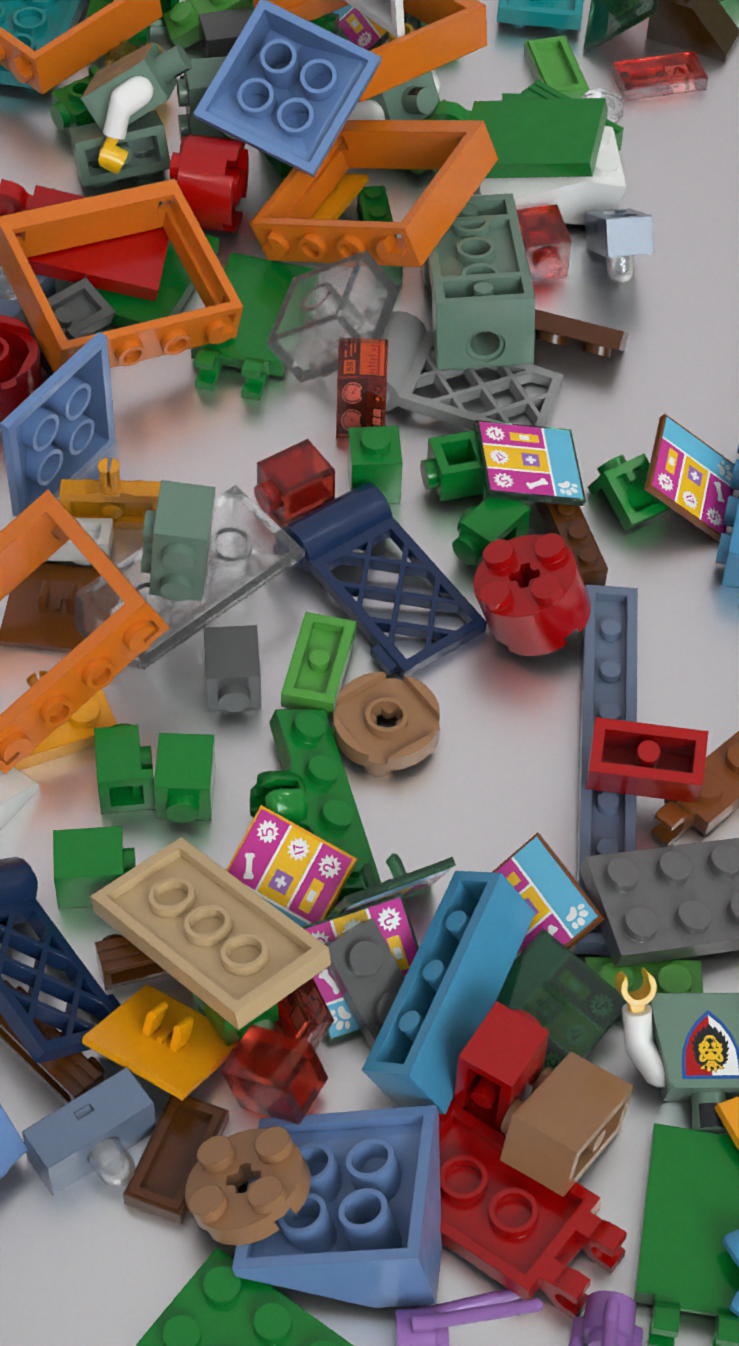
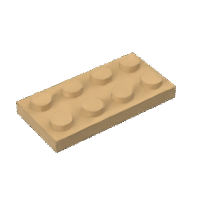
(211, 932)

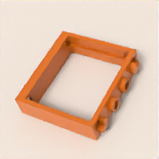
(451, 32)
(78, 45)
(454, 147)
(107, 218)
(98, 658)

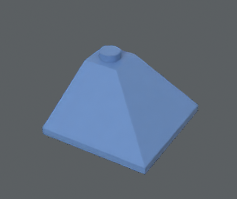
(287, 87)
(60, 426)
(369, 1211)

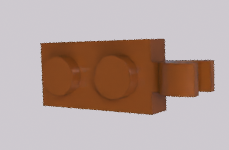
(715, 802)

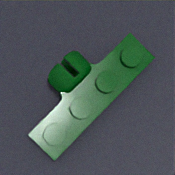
(313, 787)

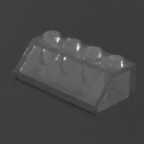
(243, 557)

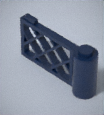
(355, 524)
(20, 905)

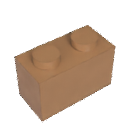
(564, 1122)

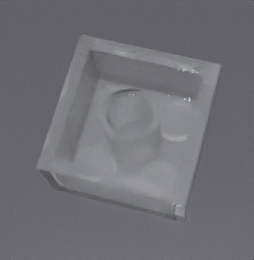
(328, 304)

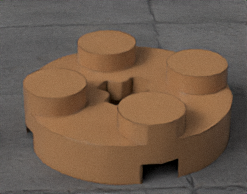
(386, 748)
(233, 1160)

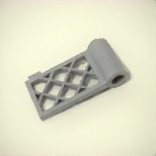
(410, 354)

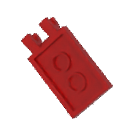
(119, 265)
(515, 1224)

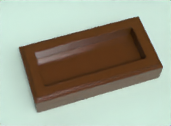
(171, 1155)

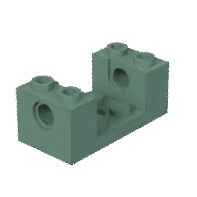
(481, 286)

